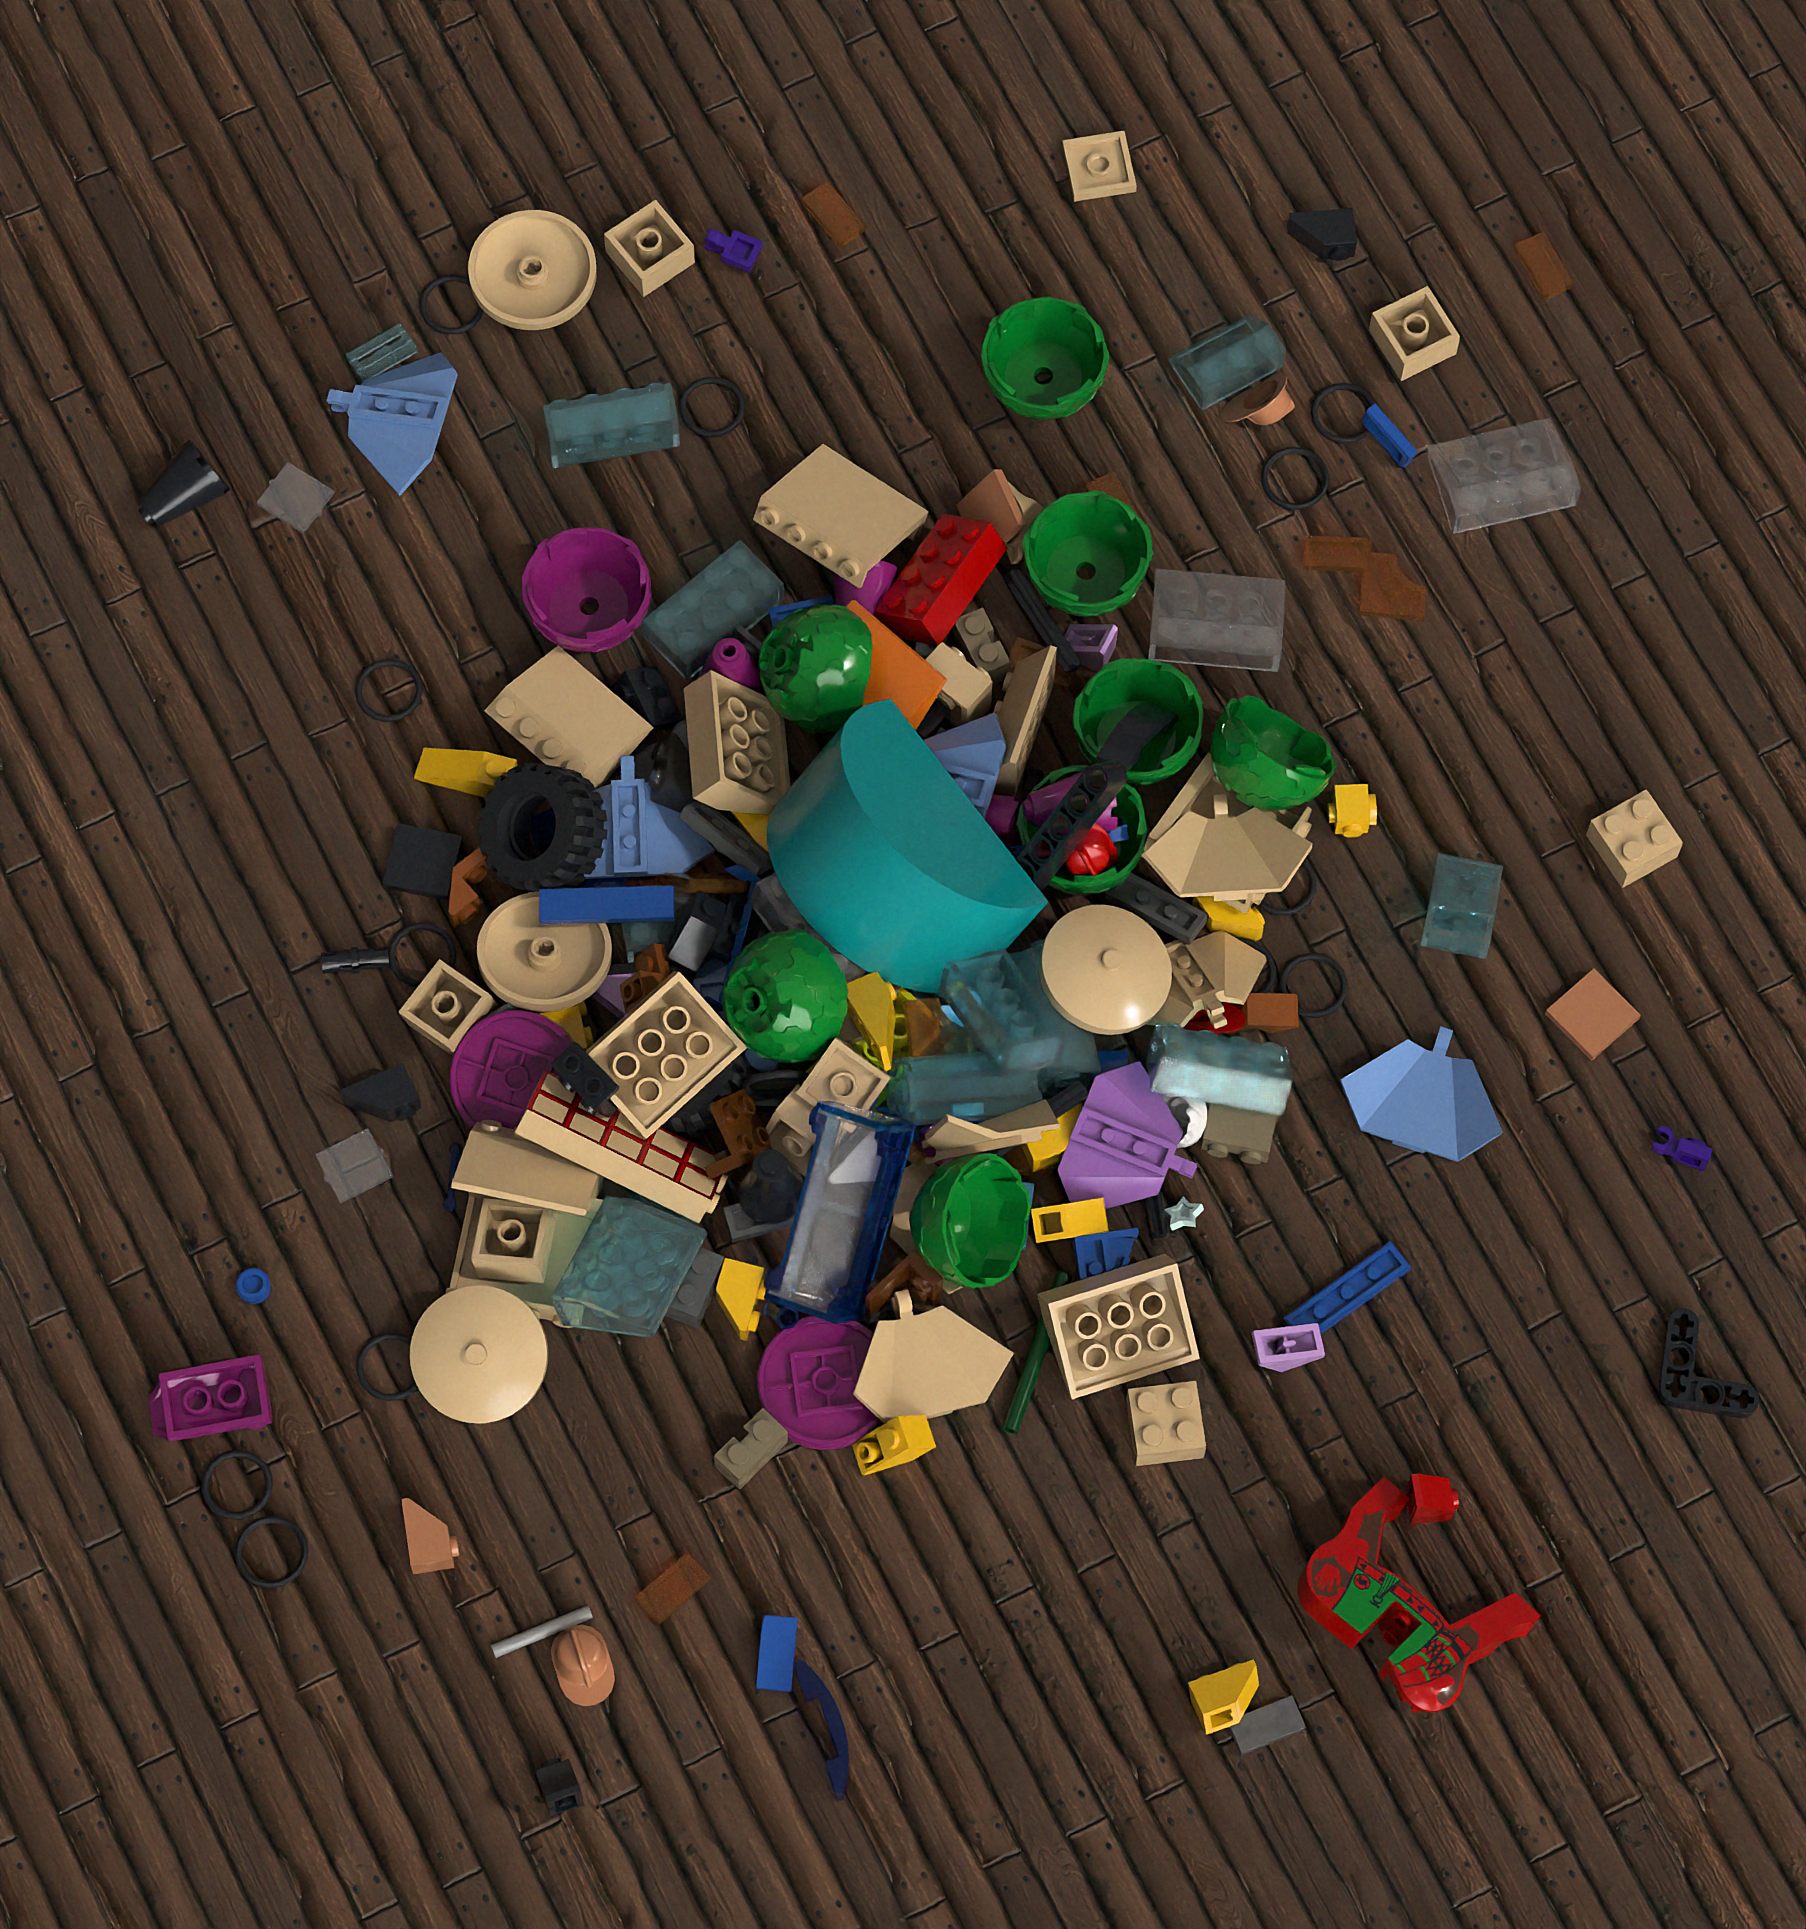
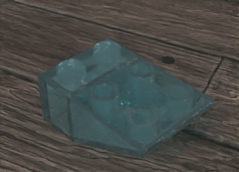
(1462, 906)

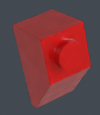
(1430, 1499)

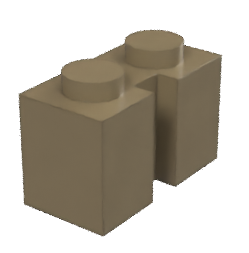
(975, 640)
(1238, 1132)
(761, 1442)

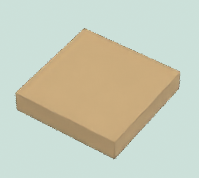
(1099, 166)
(844, 1078)

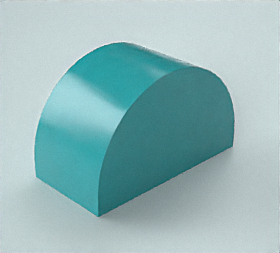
(895, 856)

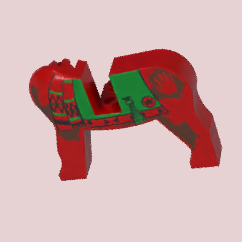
(1352, 1594)

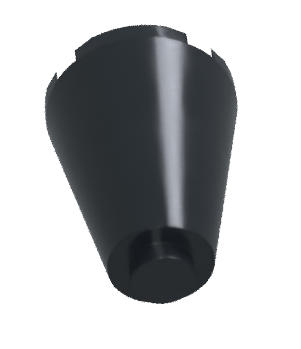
(182, 487)
(770, 1188)

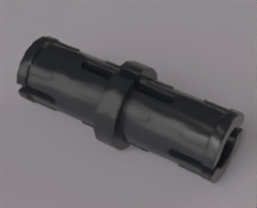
(355, 960)

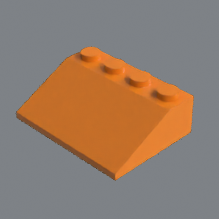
(898, 672)

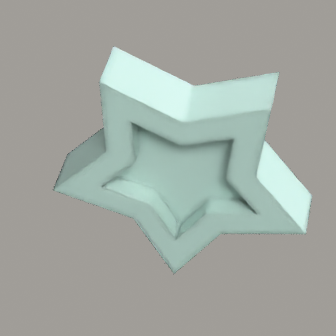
(1183, 1214)

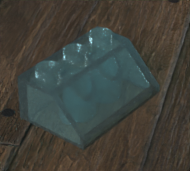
(1229, 360)

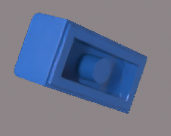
(777, 1653)

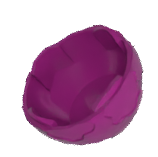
(580, 569)

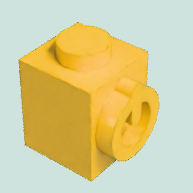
(1352, 810)

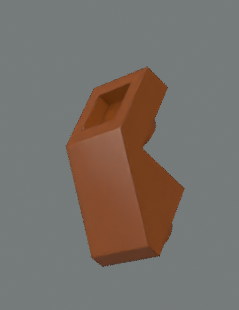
(463, 901)
(650, 970)
(1270, 1012)

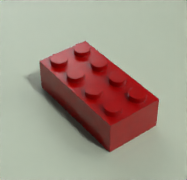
(941, 579)

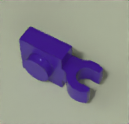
(737, 251)
(1686, 1151)

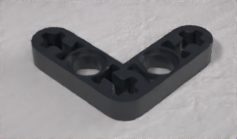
(1691, 1385)

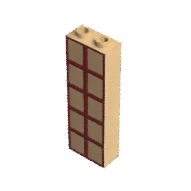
(656, 1167)

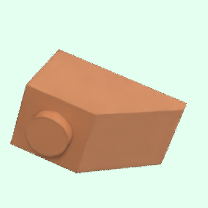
(428, 1540)

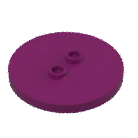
(502, 1064)
(810, 1383)

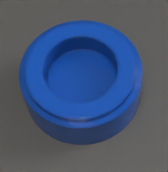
(253, 1285)

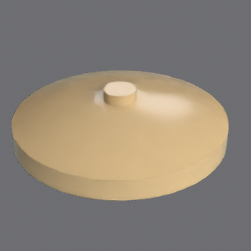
(532, 270)
(541, 964)
(1105, 969)
(479, 1354)

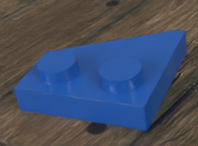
(1102, 1251)

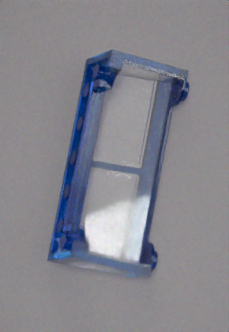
(842, 1212)

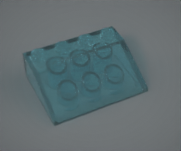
(626, 1269)

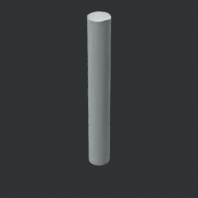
(541, 1631)

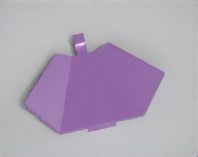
(1122, 1141)

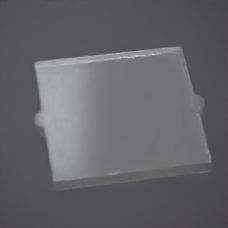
(295, 497)
(354, 1165)

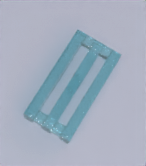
(386, 363)

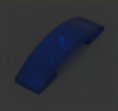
(812, 1689)

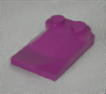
(211, 1399)

